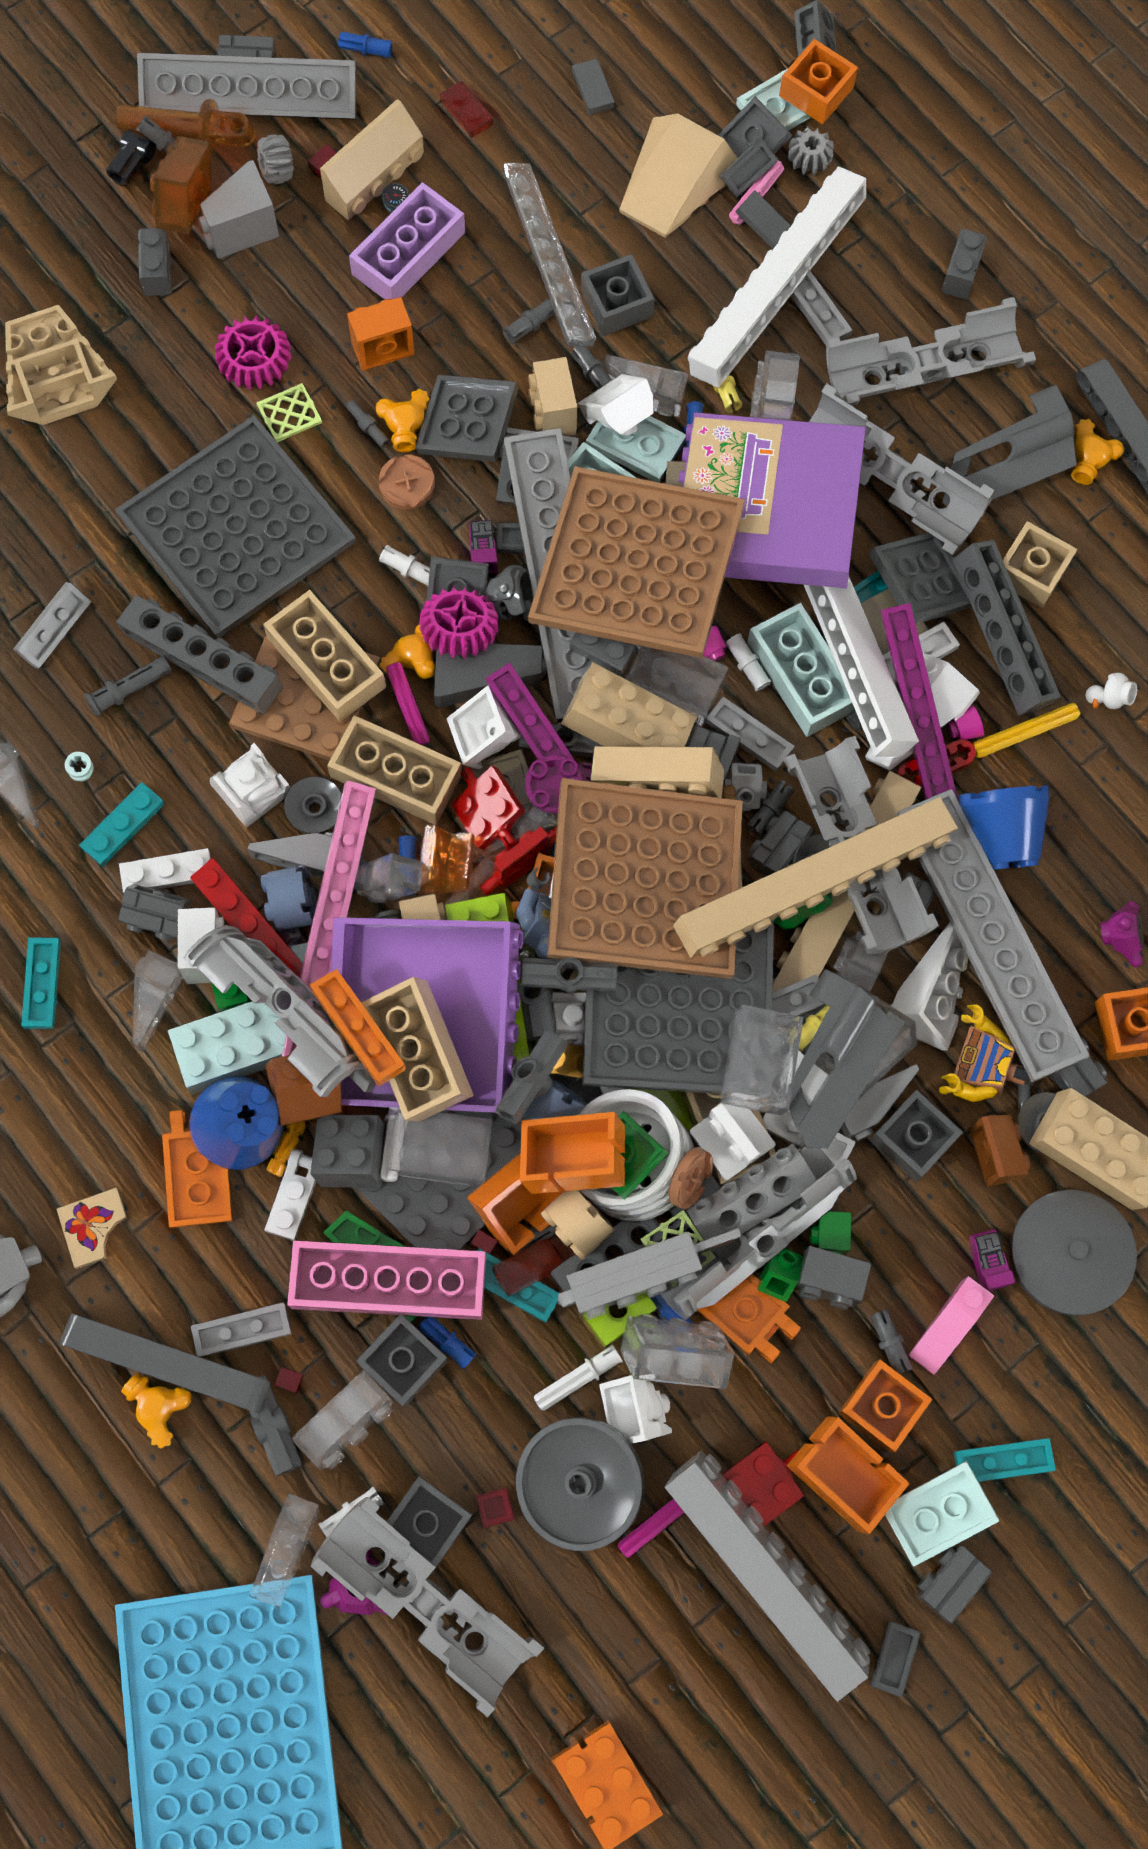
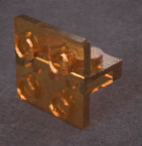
(445, 861)

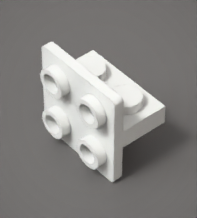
(732, 1139)

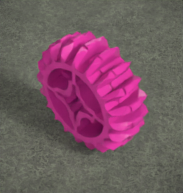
(252, 363)
(458, 622)

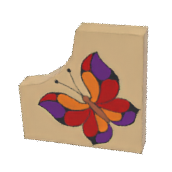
(88, 1225)

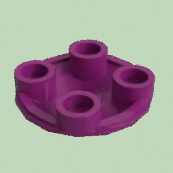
(544, 780)

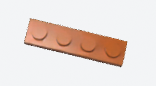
(357, 1027)

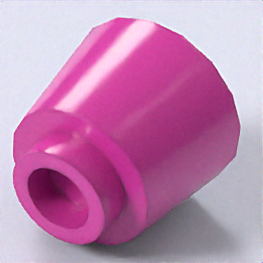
(715, 645)
(967, 726)

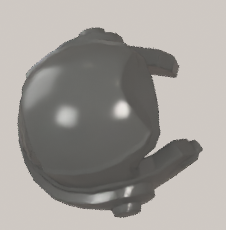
(511, 593)

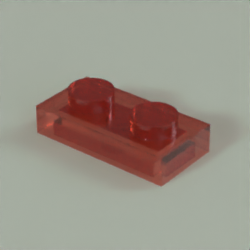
(466, 109)
(526, 1267)

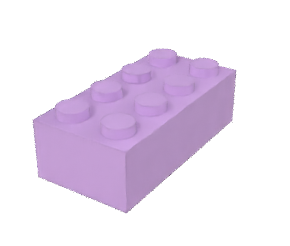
(407, 243)

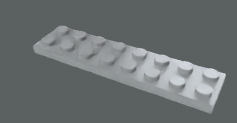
(248, 84)

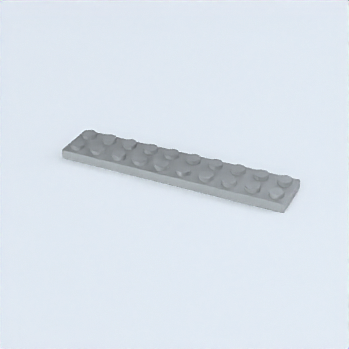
(539, 488)
(1000, 950)

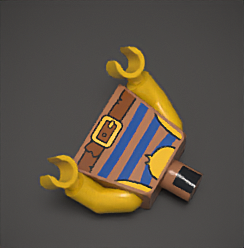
(984, 1061)

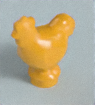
(404, 419)
(1092, 452)
(412, 654)
(155, 1406)

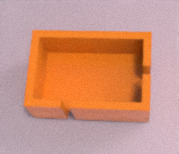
(572, 1153)
(506, 1201)
(842, 1475)
(607, 1786)

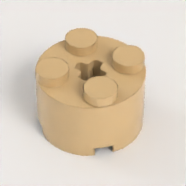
(578, 1222)

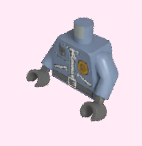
(534, 914)

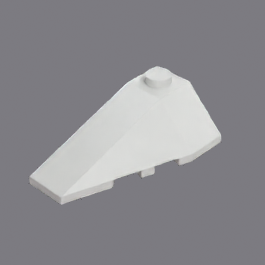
(951, 695)
(932, 990)

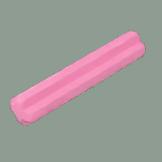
(761, 185)

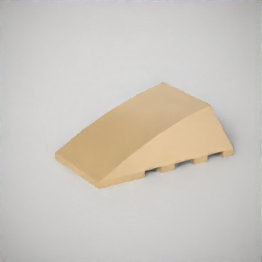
(675, 173)
(52, 368)

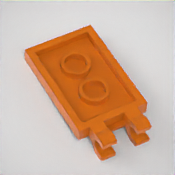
(195, 1187)
(751, 1318)

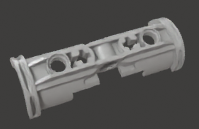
(984, 330)
(949, 524)
(844, 778)
(321, 1049)
(741, 1258)
(476, 1670)

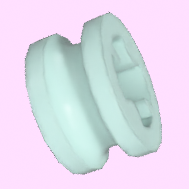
(85, 773)

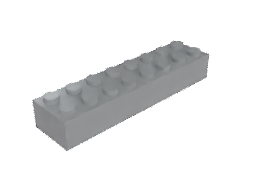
(770, 1575)

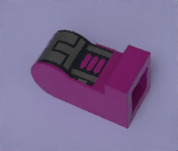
(483, 543)
(990, 1260)

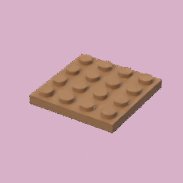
(296, 714)

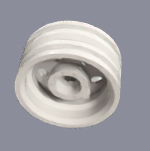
(667, 1130)

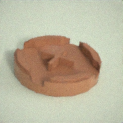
(406, 482)
(688, 1177)

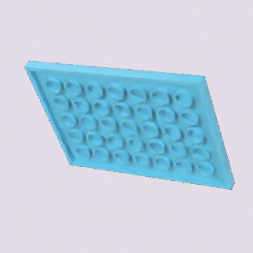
(228, 1721)

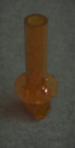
(206, 125)

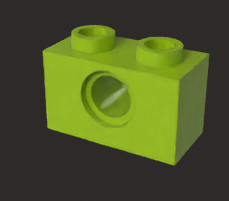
(609, 1329)

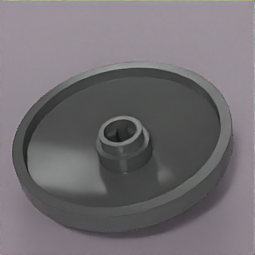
(1073, 1252)
(580, 1483)

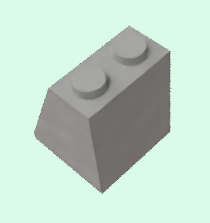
(238, 213)

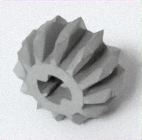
(810, 151)
(275, 159)

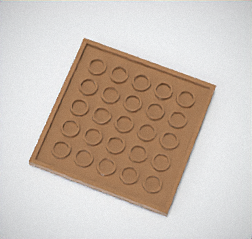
(637, 561)
(634, 866)

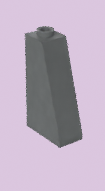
(462, 679)

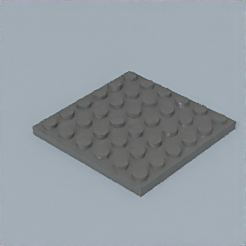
(235, 526)
(673, 1026)

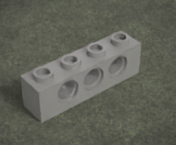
(768, 1195)

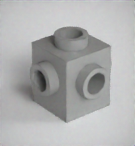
(748, 784)

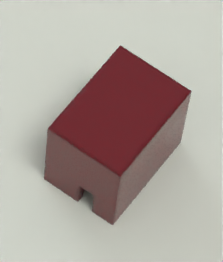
(484, 1242)
(289, 1380)

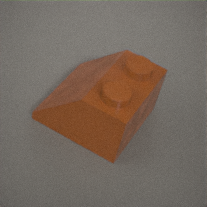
(295, 1094)
(999, 1149)

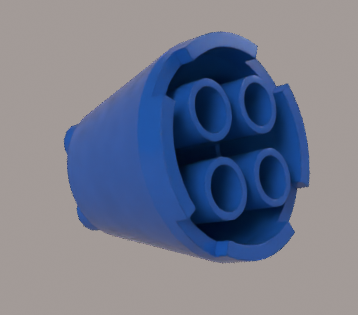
(1008, 823)
(225, 1137)

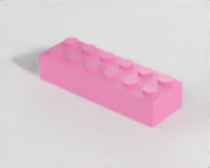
(387, 1280)

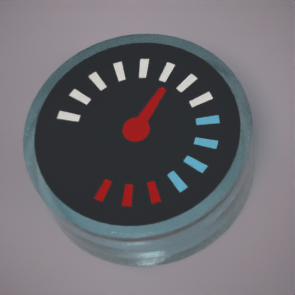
(394, 195)

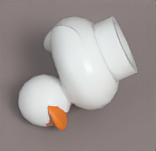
(1116, 693)

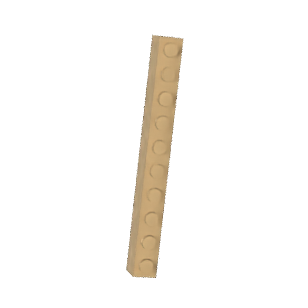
(815, 877)
(823, 930)

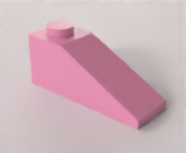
(951, 1325)

